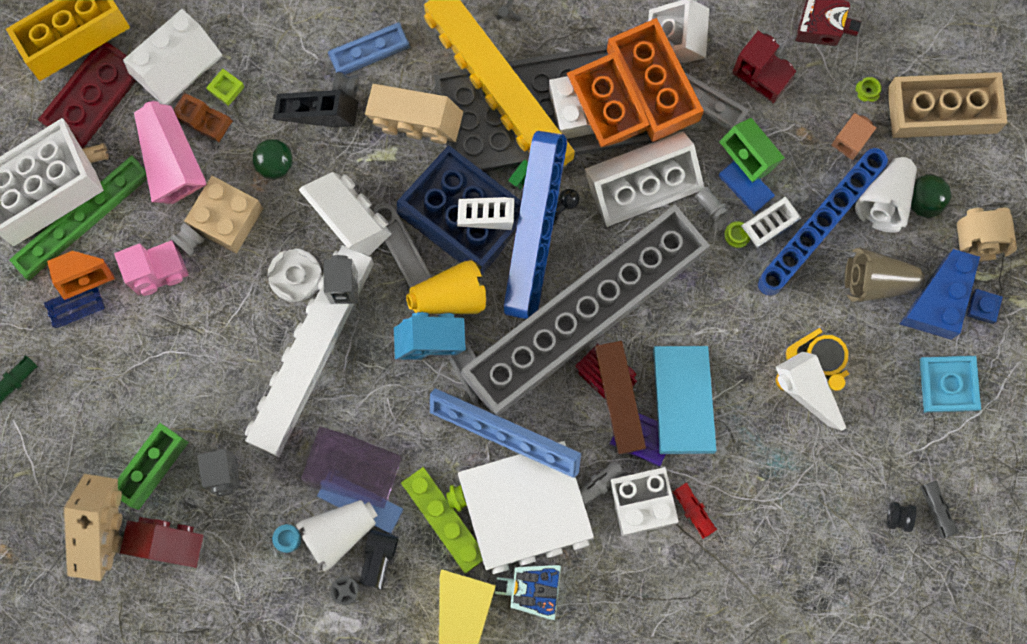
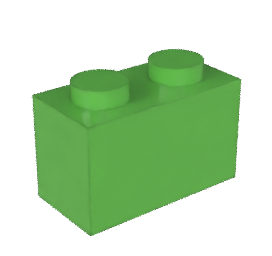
(751, 149)

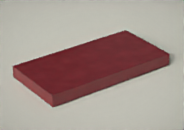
(91, 93)

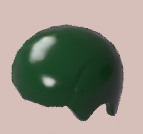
(272, 159)
(930, 195)

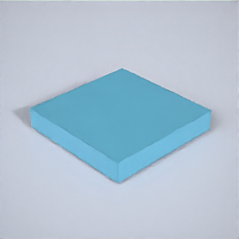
(950, 384)

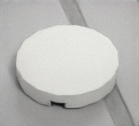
(294, 275)

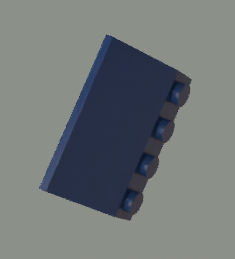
(433, 209)

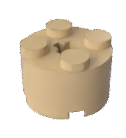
(987, 233)

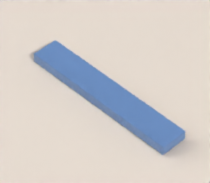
(505, 433)

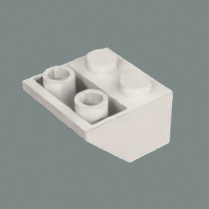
(643, 502)

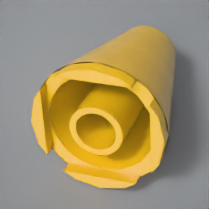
(449, 292)

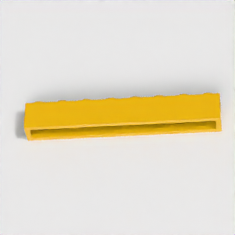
(490, 72)

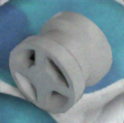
(186, 239)

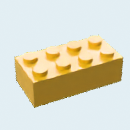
(65, 33)

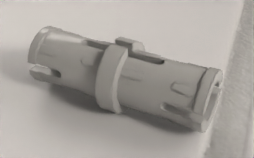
(600, 483)

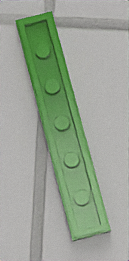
(73, 225)

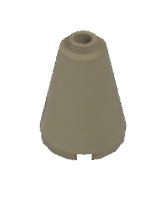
(880, 276)

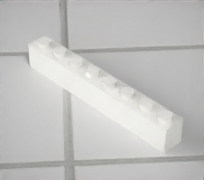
(302, 364)

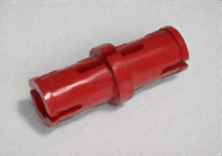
(694, 510)

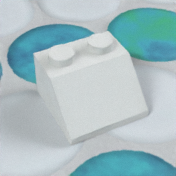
(685, 28)
(567, 109)

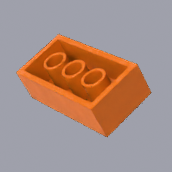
(657, 79)

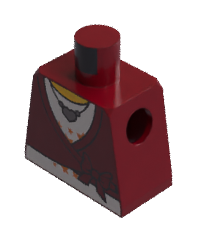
(825, 22)

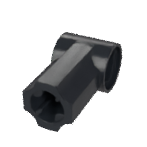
(379, 552)

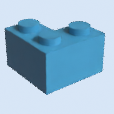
(428, 336)

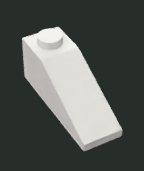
(806, 383)

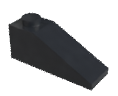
(318, 108)

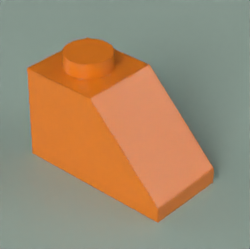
(77, 273)

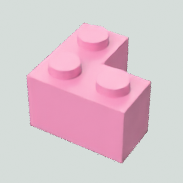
(151, 268)

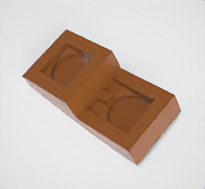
(202, 118)

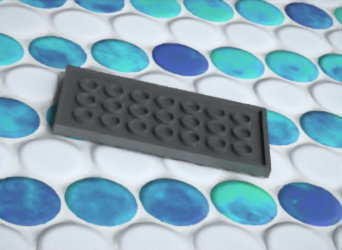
(482, 134)

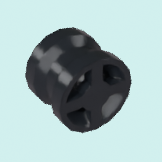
(901, 516)

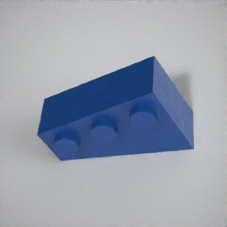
(945, 298)

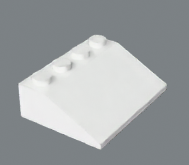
(43, 182)

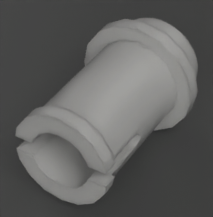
(711, 204)

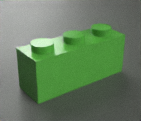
(150, 465)

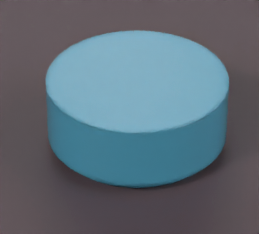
(287, 538)

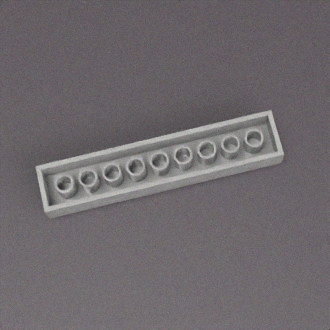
(584, 311)

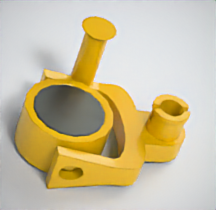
(831, 354)

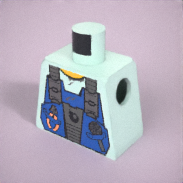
(532, 589)

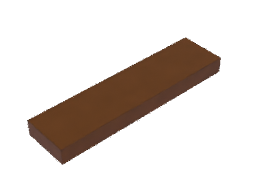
(620, 397)

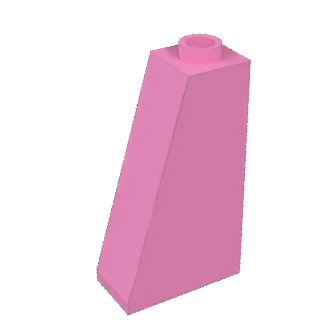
(166, 154)

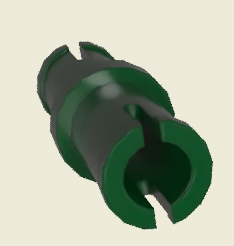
(16, 376)

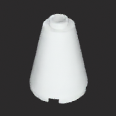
(889, 196)
(337, 531)

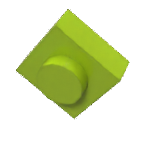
(225, 87)

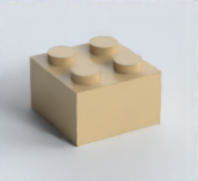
(224, 214)

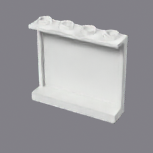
(523, 511)

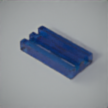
(53, 313)

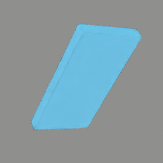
(684, 400)

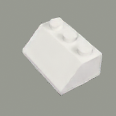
(172, 58)
(347, 212)

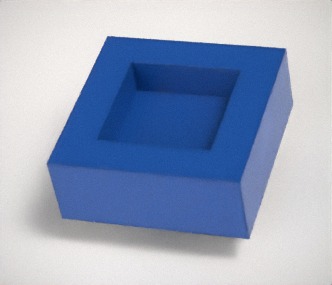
(984, 306)

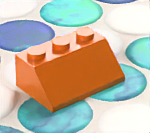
(609, 100)

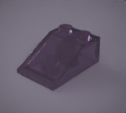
(350, 468)

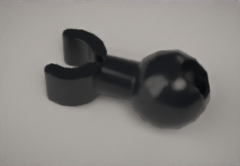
(566, 202)

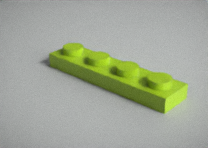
(443, 519)

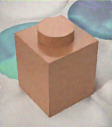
(854, 135)

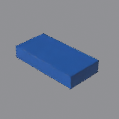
(753, 195)

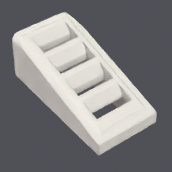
(786, 210)
(496, 222)

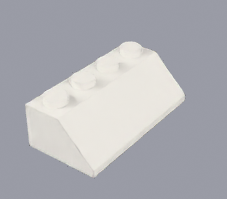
(645, 178)

